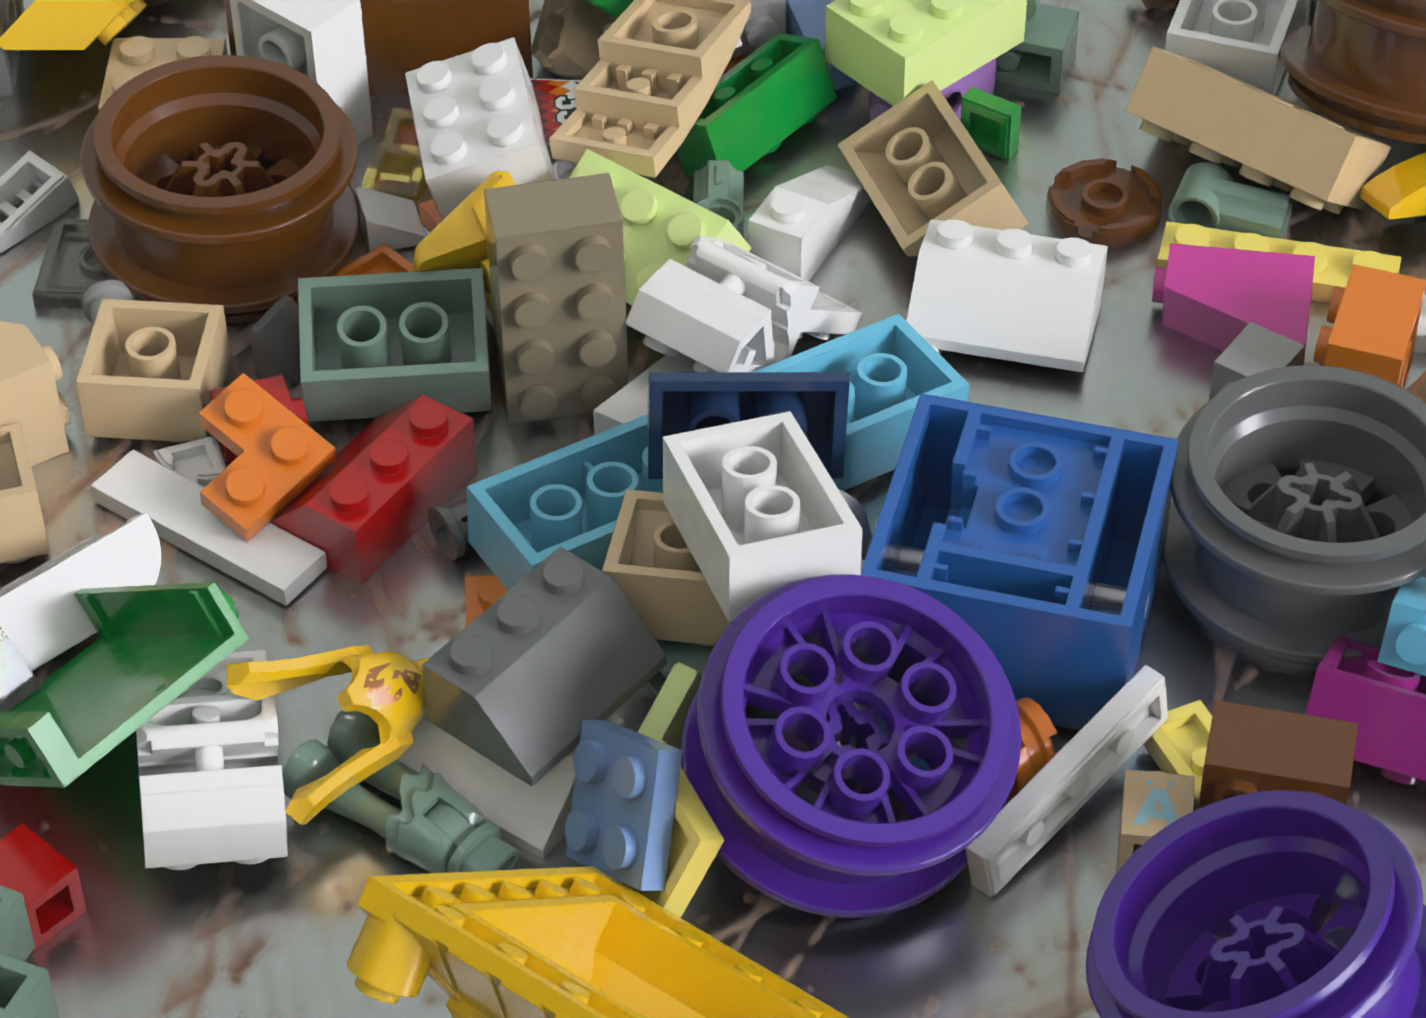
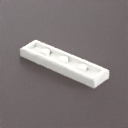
(269, 562)
(1068, 781)

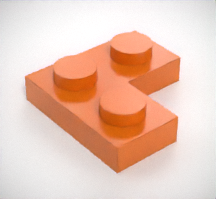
(274, 458)

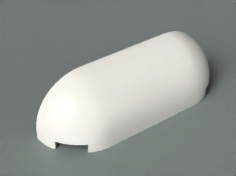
(41, 607)

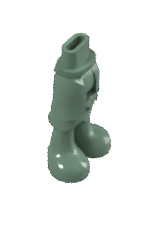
(435, 822)

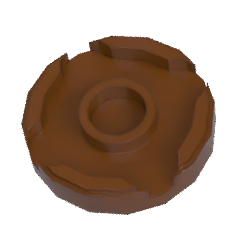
(1104, 203)

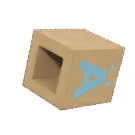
(1149, 805)

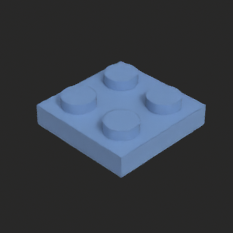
(623, 804)

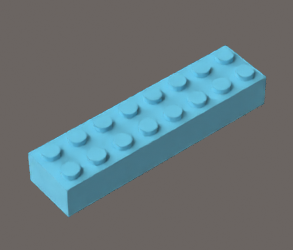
(578, 490)

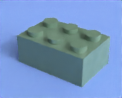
(392, 339)

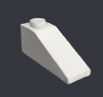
(806, 219)

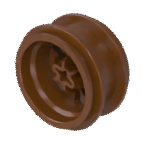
(1363, 65)
(220, 184)

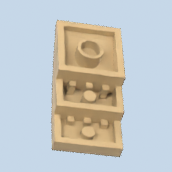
(651, 81)

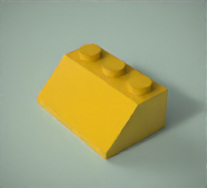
(69, 24)

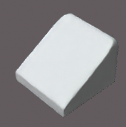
(388, 220)

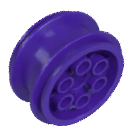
(912, 668)
(1263, 915)

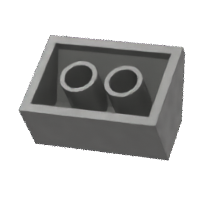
(539, 664)

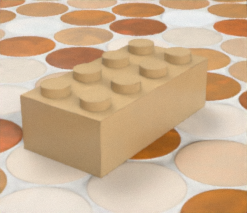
(1255, 129)

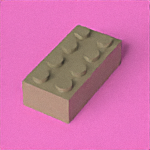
(557, 295)

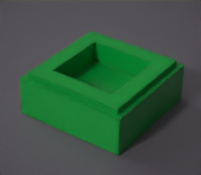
(991, 122)

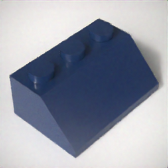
(709, 399)

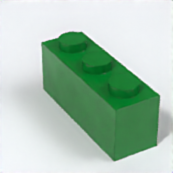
(760, 104)

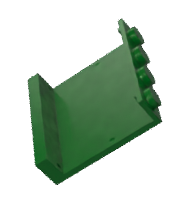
(147, 655)

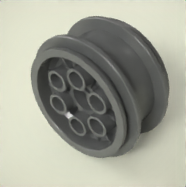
(1298, 511)

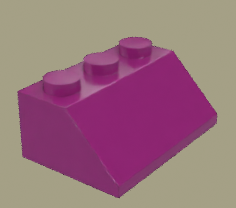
(1383, 702)

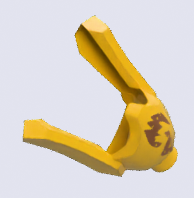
(381, 686)

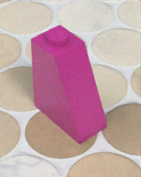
(1220, 290)

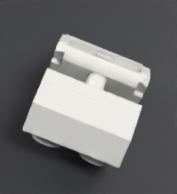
(733, 309)
(212, 776)

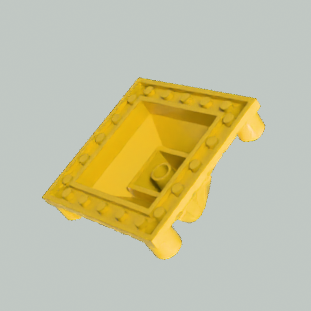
(555, 949)

